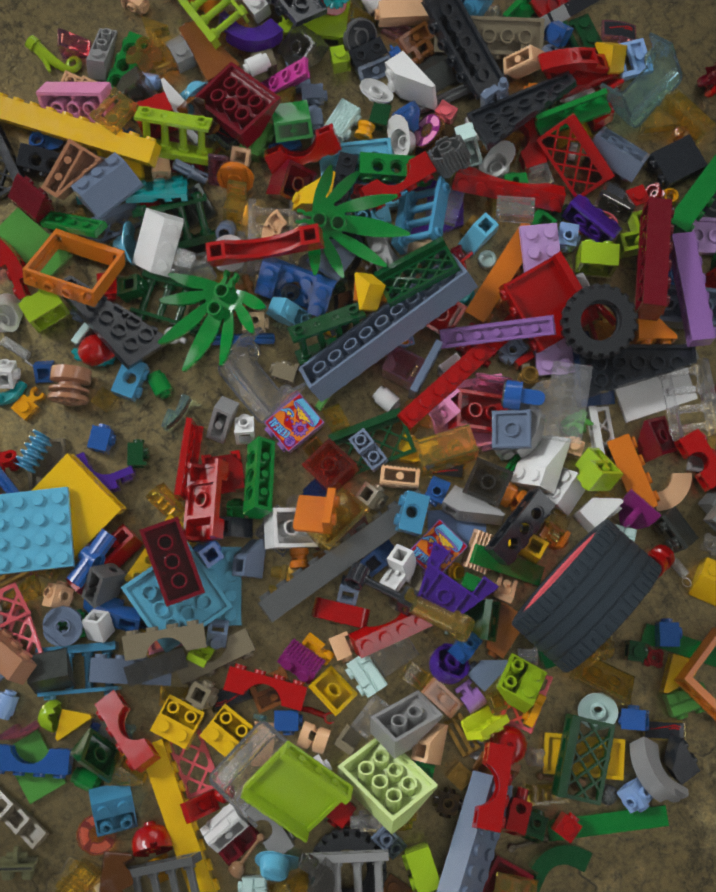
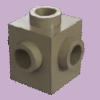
(372, 496)
(197, 697)

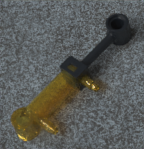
(410, 602)

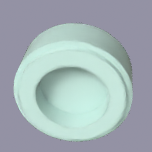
(487, 259)

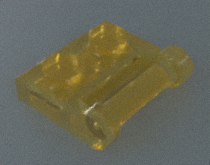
(118, 115)

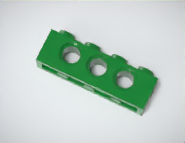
(116, 72)
(386, 163)
(259, 478)

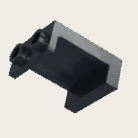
(676, 161)

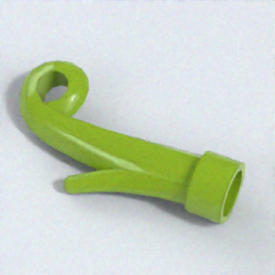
(48, 58)

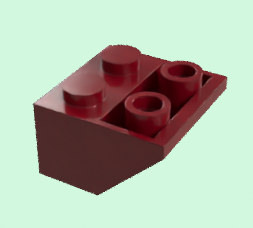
(29, 199)

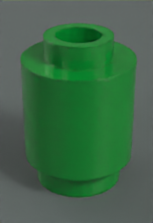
(160, 384)
(85, 779)

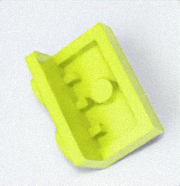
(482, 724)

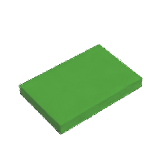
(34, 749)

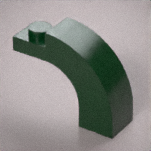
(557, 855)

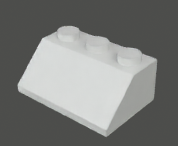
(157, 242)

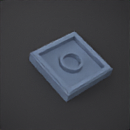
(512, 429)

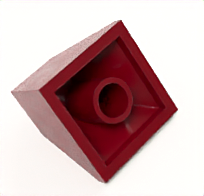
(288, 180)
(655, 439)

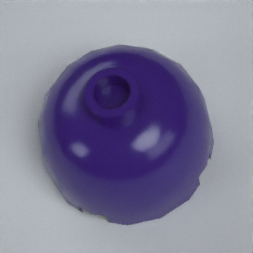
(446, 667)

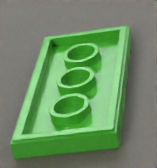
(28, 237)

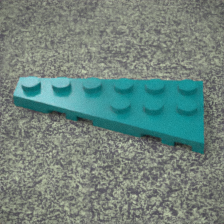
(159, 188)

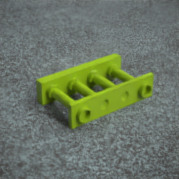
(203, 20)
(183, 121)

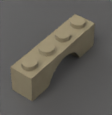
(137, 644)
(238, 646)

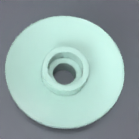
(607, 714)

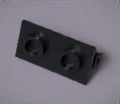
(367, 52)

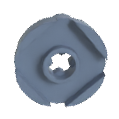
(51, 626)

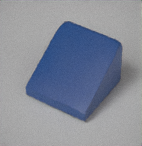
(42, 371)

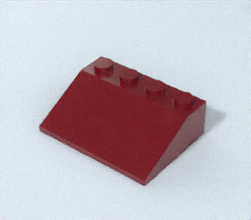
(239, 103)

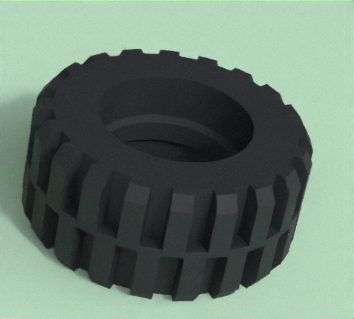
(617, 303)
(351, 840)

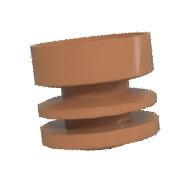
(69, 388)

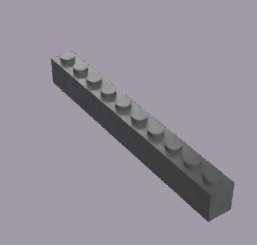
(332, 563)

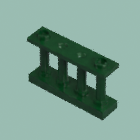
(188, 238)
(169, 285)
(318, 326)

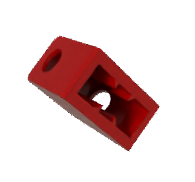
(517, 822)

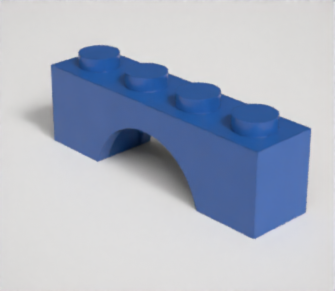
(56, 762)

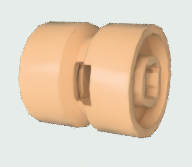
(320, 740)

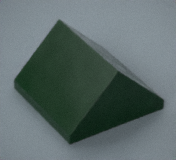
(96, 754)

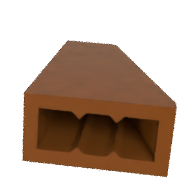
(207, 58)

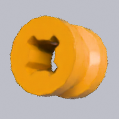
(364, 130)

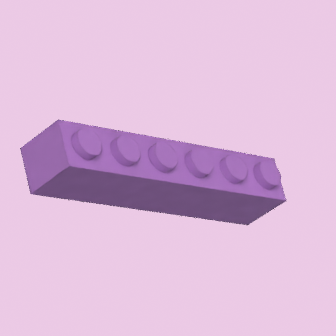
(691, 290)

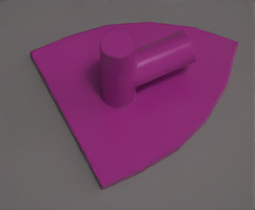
(636, 512)

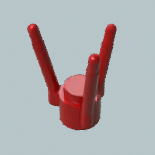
(607, 315)

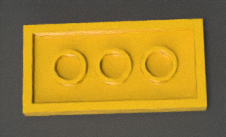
(616, 761)

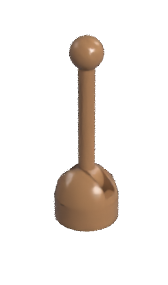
(540, 776)
(238, 867)

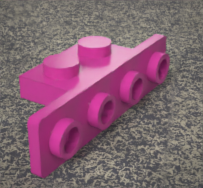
(288, 77)

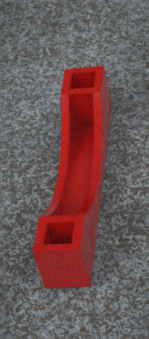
(476, 182)
(237, 251)

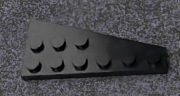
(508, 114)
(118, 329)
(637, 364)

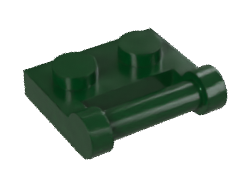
(584, 30)

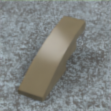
(21, 821)

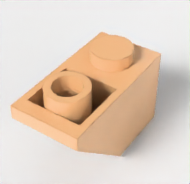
(431, 746)

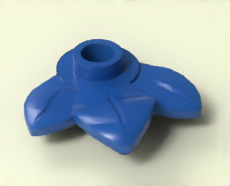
(46, 141)

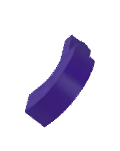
(255, 38)
(111, 480)

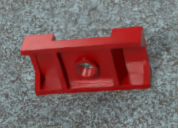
(203, 519)

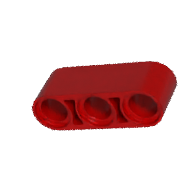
(340, 612)

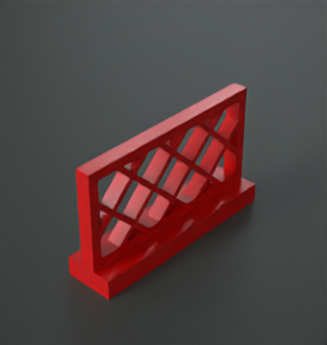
(589, 147)
(189, 453)

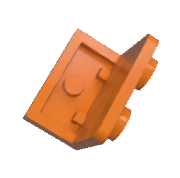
(316, 513)

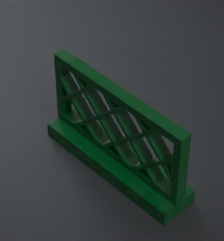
(414, 264)
(371, 426)
(566, 759)

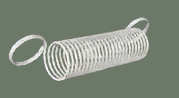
(25, 350)
(682, 570)

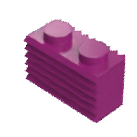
(301, 661)

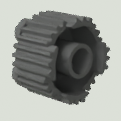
(450, 155)

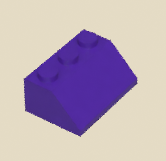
(591, 220)

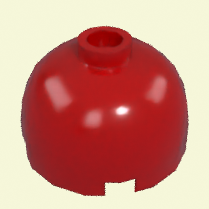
(511, 737)
(151, 839)

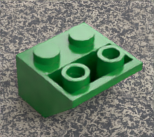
(292, 121)

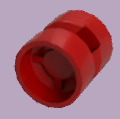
(663, 556)

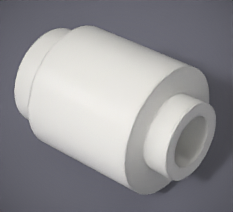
(256, 64)
(386, 399)

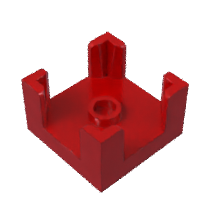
(235, 480)

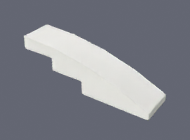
(175, 101)

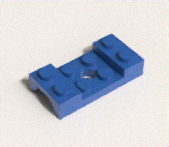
(314, 290)

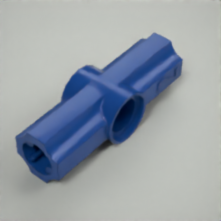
(91, 556)

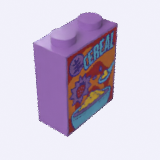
(293, 424)
(445, 537)

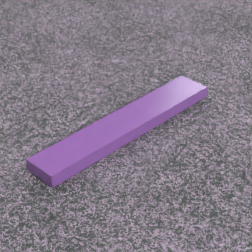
(498, 331)

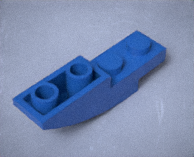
(122, 616)

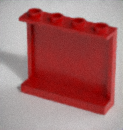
(544, 293)

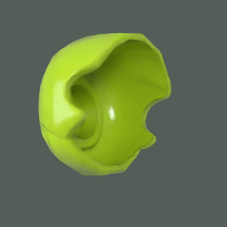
(49, 714)

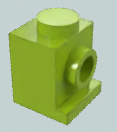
(339, 59)

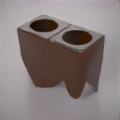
(199, 104)
(114, 872)

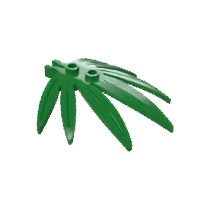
(334, 221)
(220, 304)

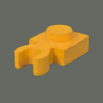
(26, 406)
(316, 646)
(532, 714)

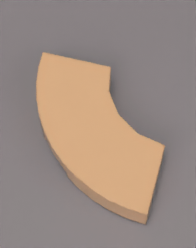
(274, 224)
(675, 491)

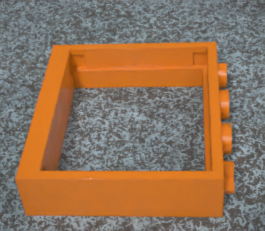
(79, 246)
(689, 684)

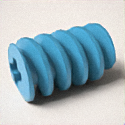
(33, 451)

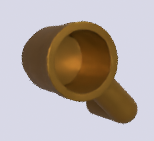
(529, 376)

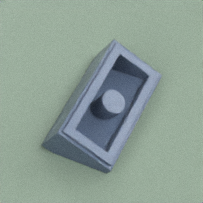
(373, 69)

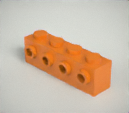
(631, 465)

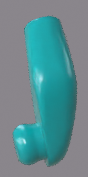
(13, 394)

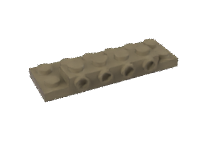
(507, 34)

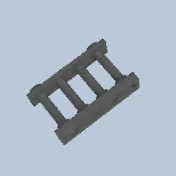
(170, 867)

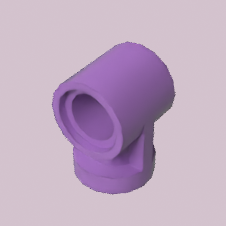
(471, 698)

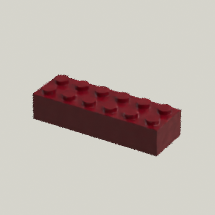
(653, 258)

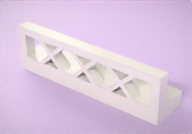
(595, 430)

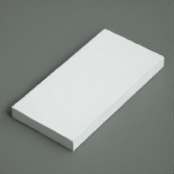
(648, 397)

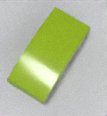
(201, 656)

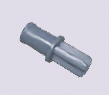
(190, 171)

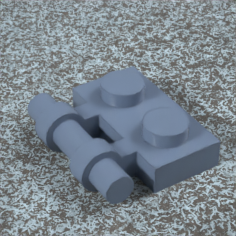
(495, 93)

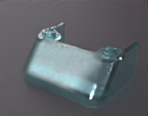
(650, 86)

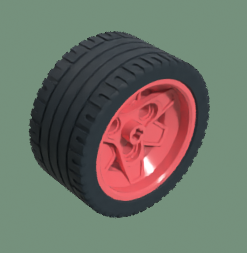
(587, 596)

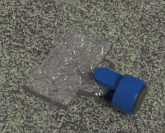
(557, 400)

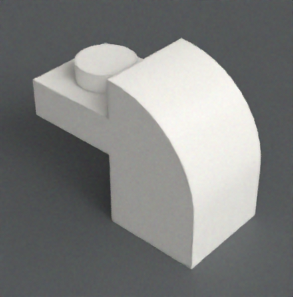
(401, 567)

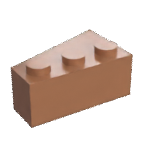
(69, 167)
(15, 662)

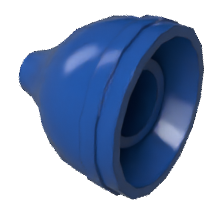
(411, 113)

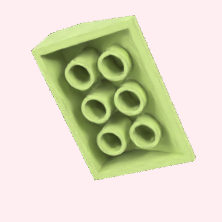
(386, 785)

